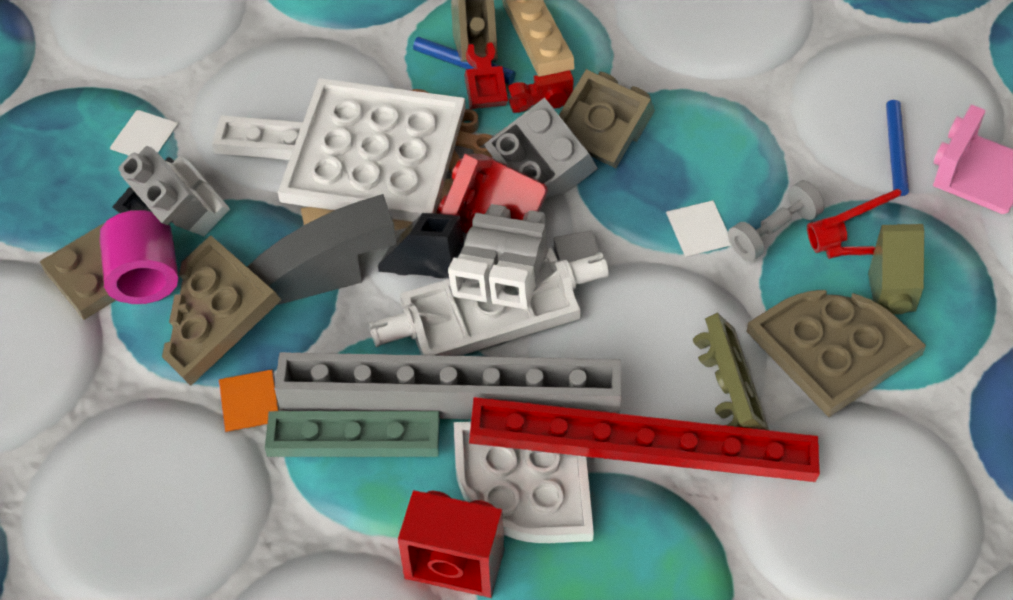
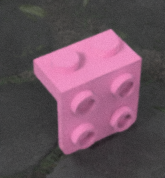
(975, 166)

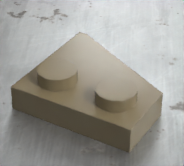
(79, 273)

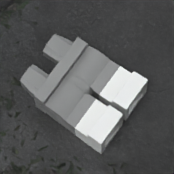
(173, 191)
(501, 254)

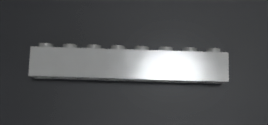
(442, 382)

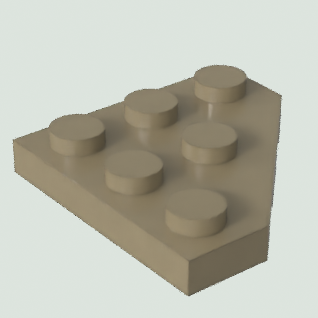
(214, 309)

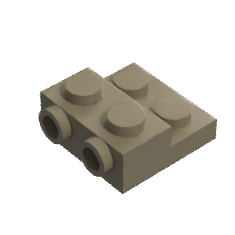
(606, 115)

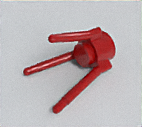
(831, 231)

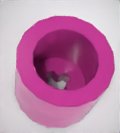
(138, 257)

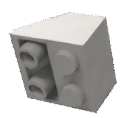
(543, 149)

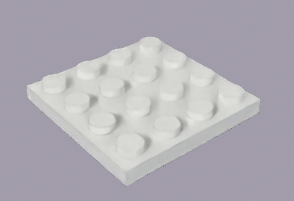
(372, 144)

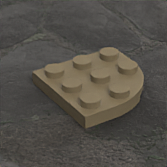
(835, 345)

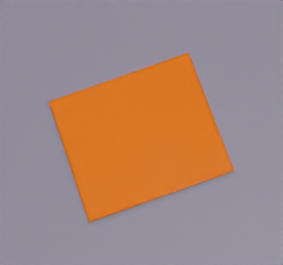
(247, 399)

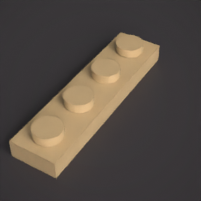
(540, 36)

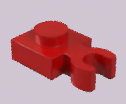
(484, 83)
(554, 88)

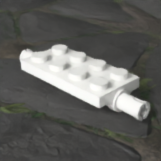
(460, 326)

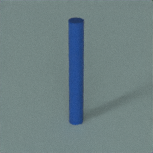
(451, 56)
(897, 146)

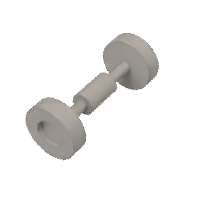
(804, 200)

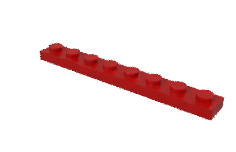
(644, 439)

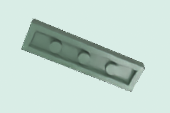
(352, 434)

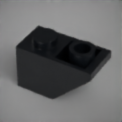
(425, 247)

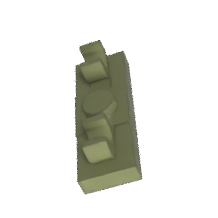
(732, 374)

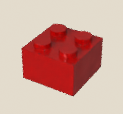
(452, 542)

